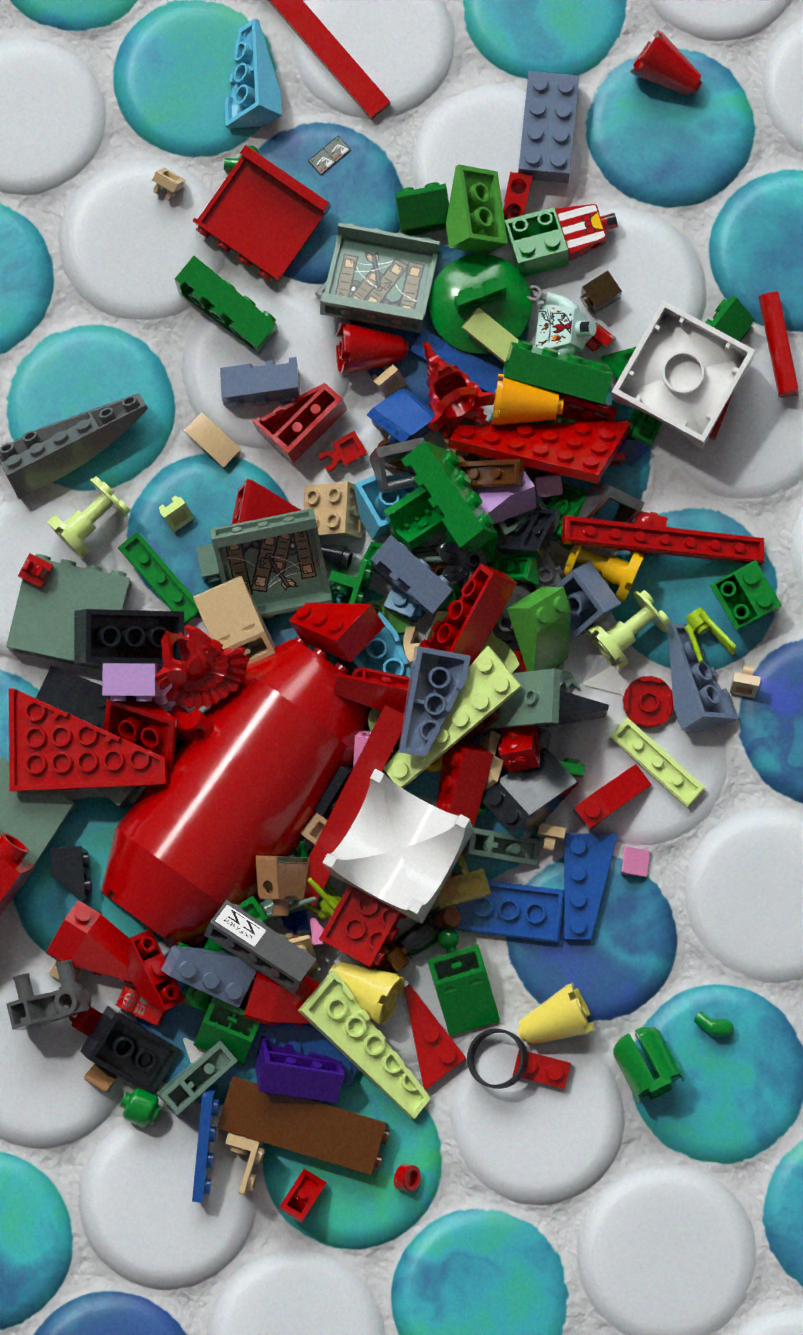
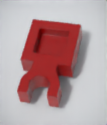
(347, 450)

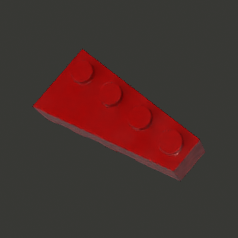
(474, 614)

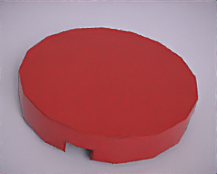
(648, 702)

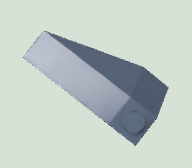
(431, 693)

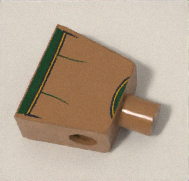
(281, 880)

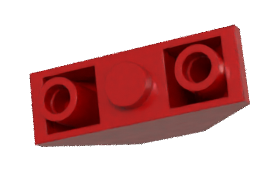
(144, 969)

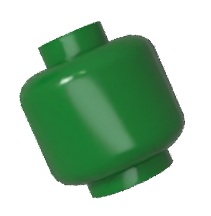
(140, 1107)

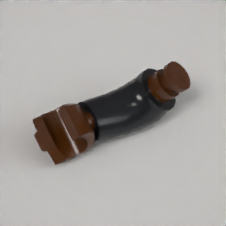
(418, 939)

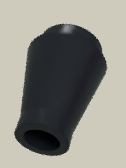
(337, 556)

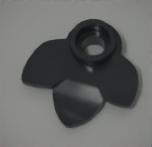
(458, 561)

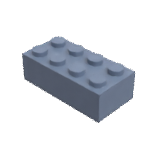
(548, 126)

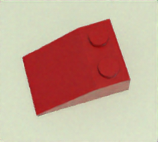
(143, 725)

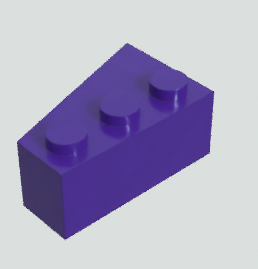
(297, 1074)

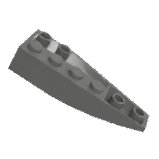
(66, 444)

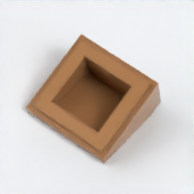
(100, 1078)

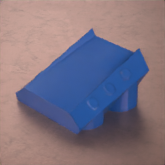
(402, 416)

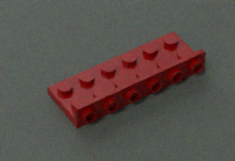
(361, 927)

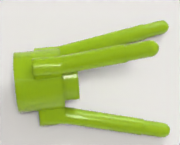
(699, 622)
(328, 903)

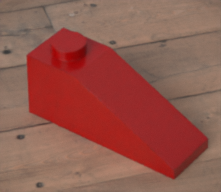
(611, 797)

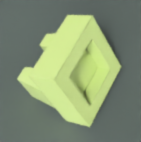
(176, 514)

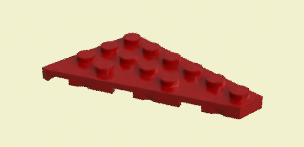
(566, 449)
(67, 753)

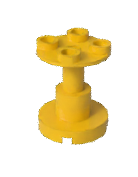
(613, 569)

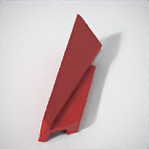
(373, 688)

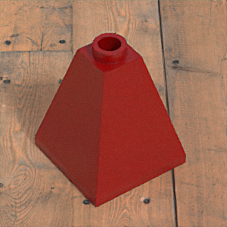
(258, 502)

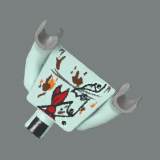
(560, 323)

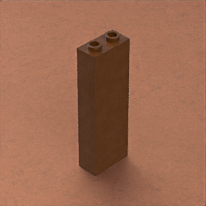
(304, 1126)

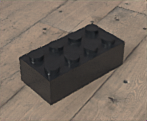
(124, 635)

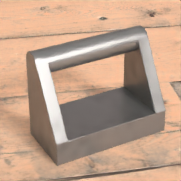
(390, 454)
(600, 493)

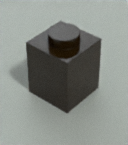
(600, 292)

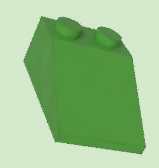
(475, 211)
(542, 627)

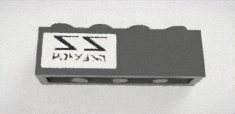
(260, 946)

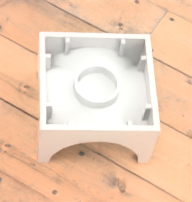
(683, 373)
(399, 848)

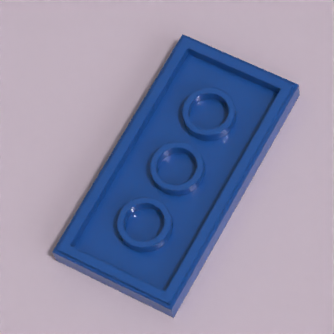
(514, 912)

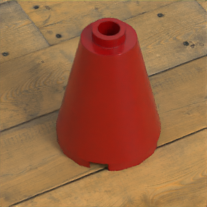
(666, 66)
(367, 349)

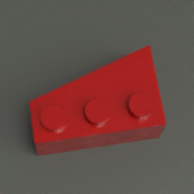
(301, 422)
(337, 627)
(463, 779)

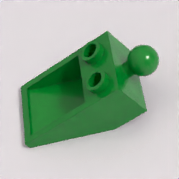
(463, 989)

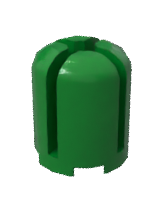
(635, 1068)

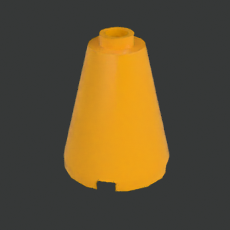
(523, 402)

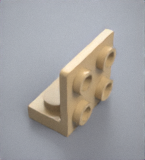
(334, 509)
(242, 1145)

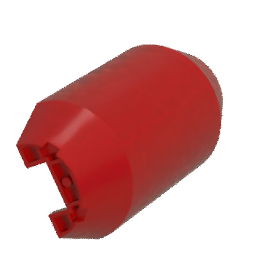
(234, 795)

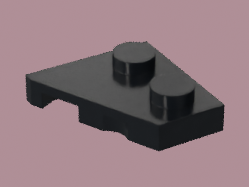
(532, 535)

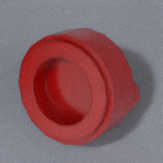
(407, 1178)

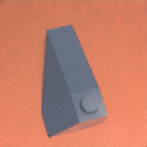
(696, 693)

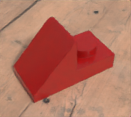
(302, 1195)

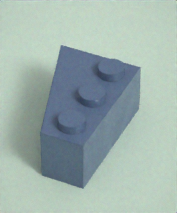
(260, 383)
(411, 576)
(211, 971)

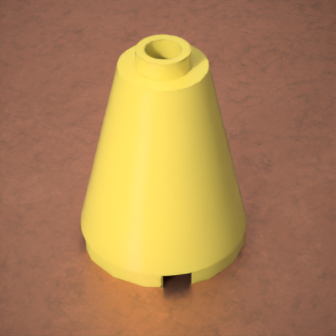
(372, 988)
(557, 1018)

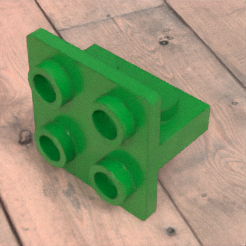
(346, 585)

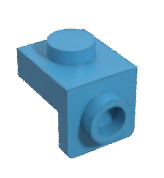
(402, 605)

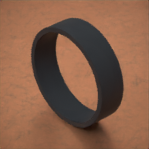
(471, 1054)

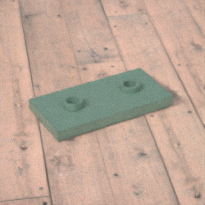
(534, 703)

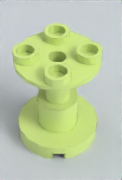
(80, 524)
(621, 635)

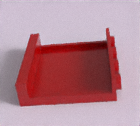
(262, 215)

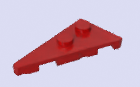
(434, 1047)

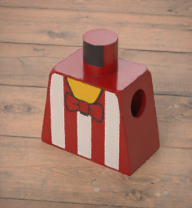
(584, 228)

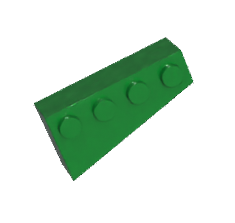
(225, 305)
(558, 371)
(451, 495)

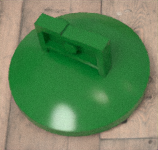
(482, 283)

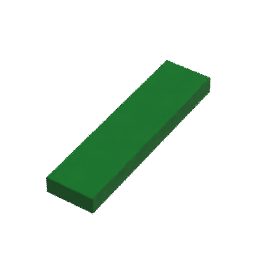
(159, 576)

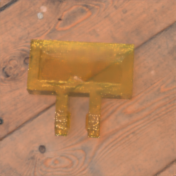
(463, 887)

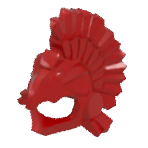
(453, 395)
(204, 671)

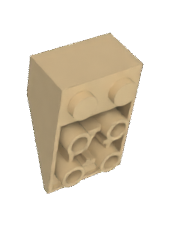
(234, 619)

